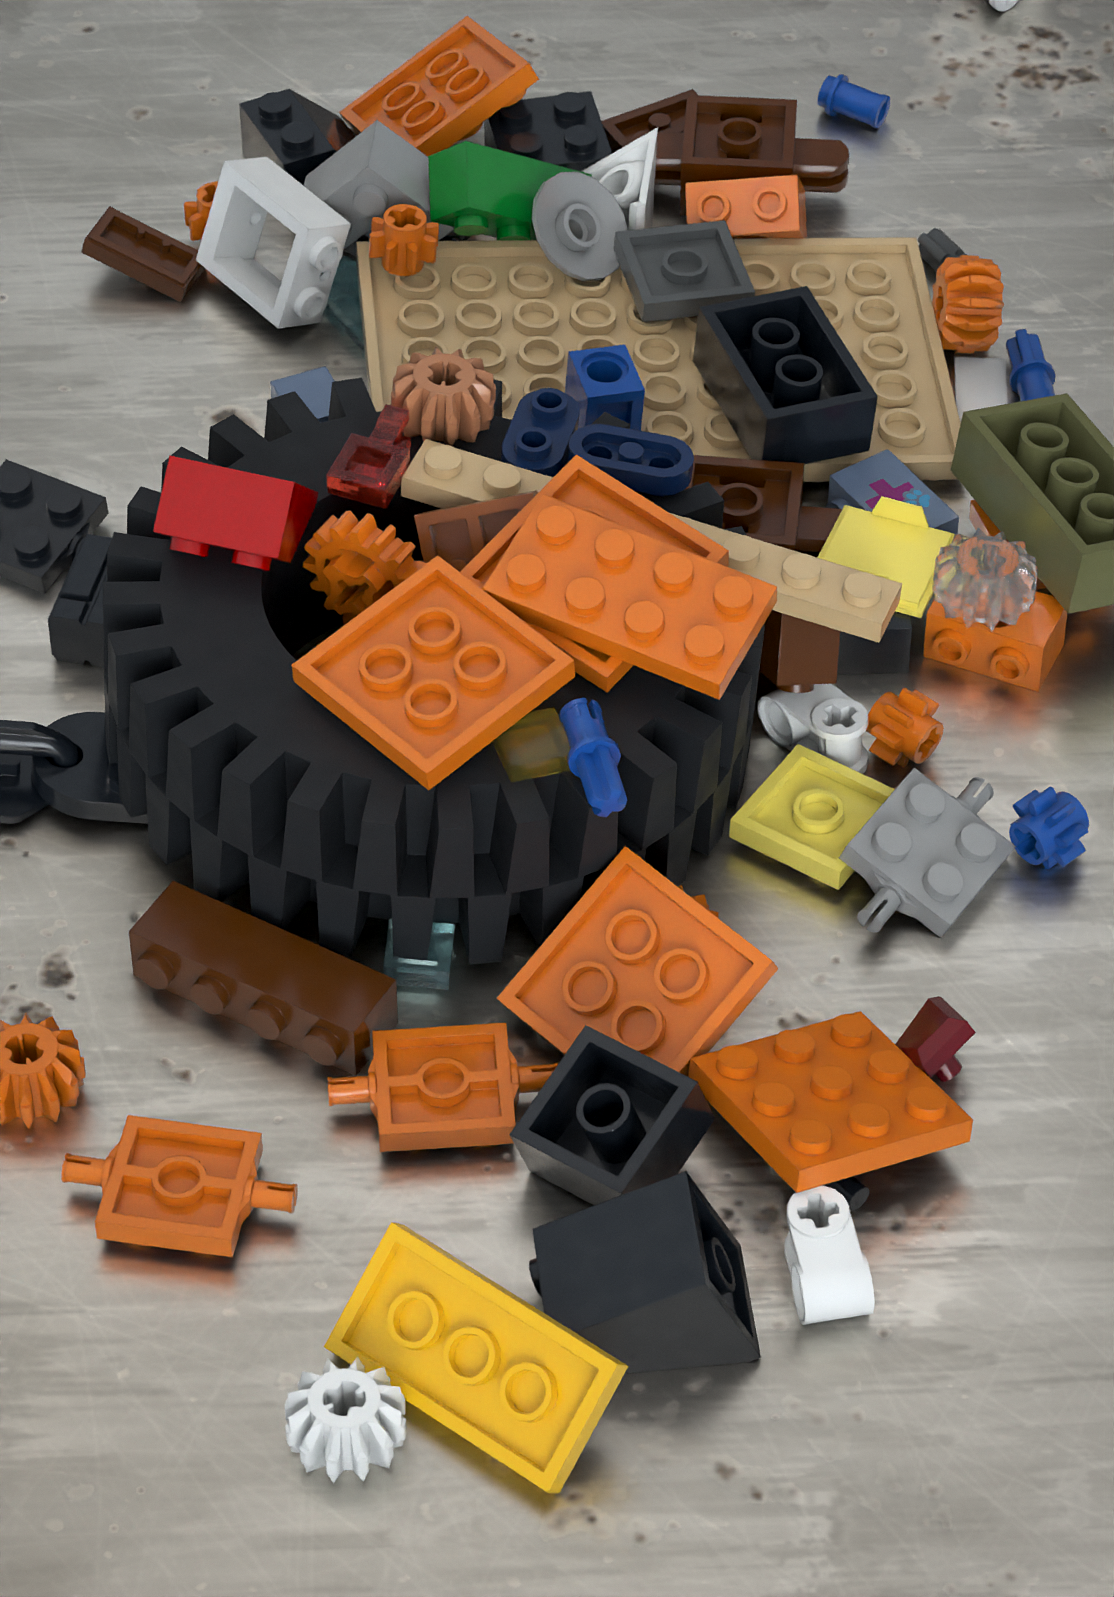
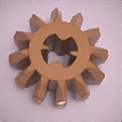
(444, 396)

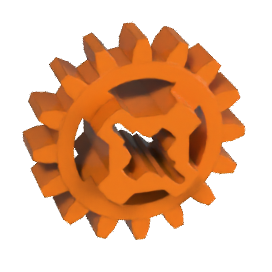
(357, 562)

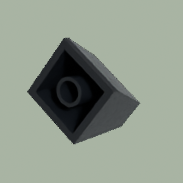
(649, 1279)

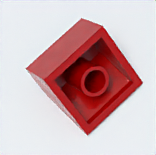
(232, 511)

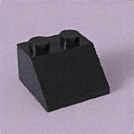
(291, 132)

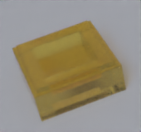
(534, 746)

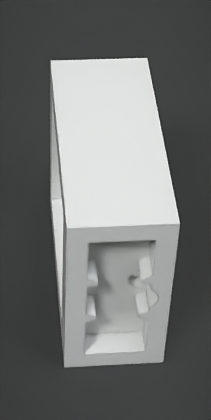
(233, 231)

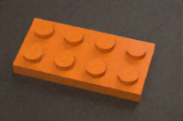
(631, 595)

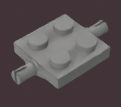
(926, 853)

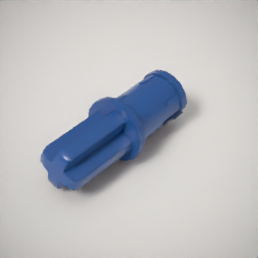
(1031, 374)
(593, 756)

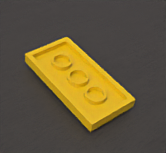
(477, 1357)

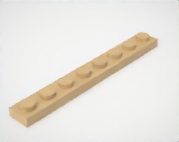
(805, 584)

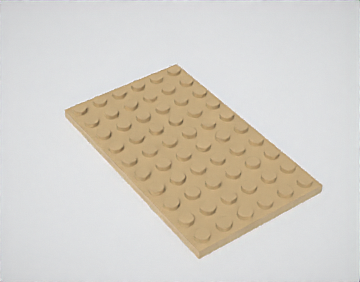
(526, 315)

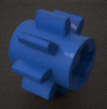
(1049, 828)

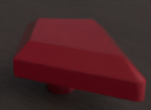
(935, 1038)

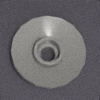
(577, 225)

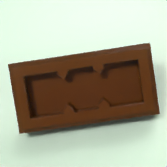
(143, 254)

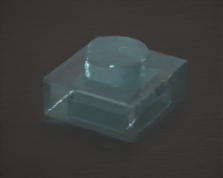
(428, 973)

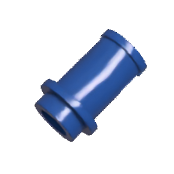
(853, 101)

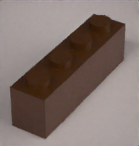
(263, 977)

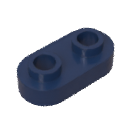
(541, 431)
(635, 458)

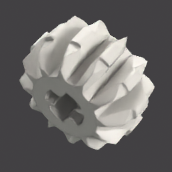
(345, 1419)

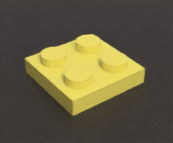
(809, 814)

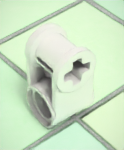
(818, 720)
(825, 1258)

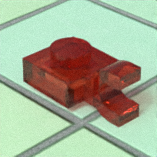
(373, 466)

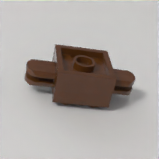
(746, 140)
(766, 501)

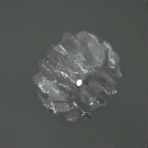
(985, 579)

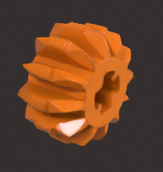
(968, 303)
(38, 1070)

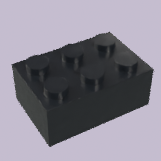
(784, 378)

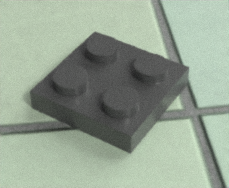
(681, 268)

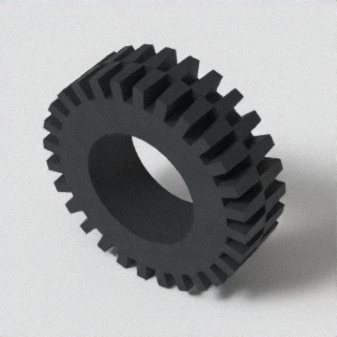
(304, 806)

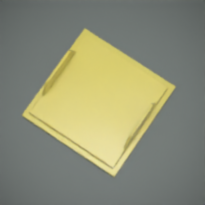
(892, 545)

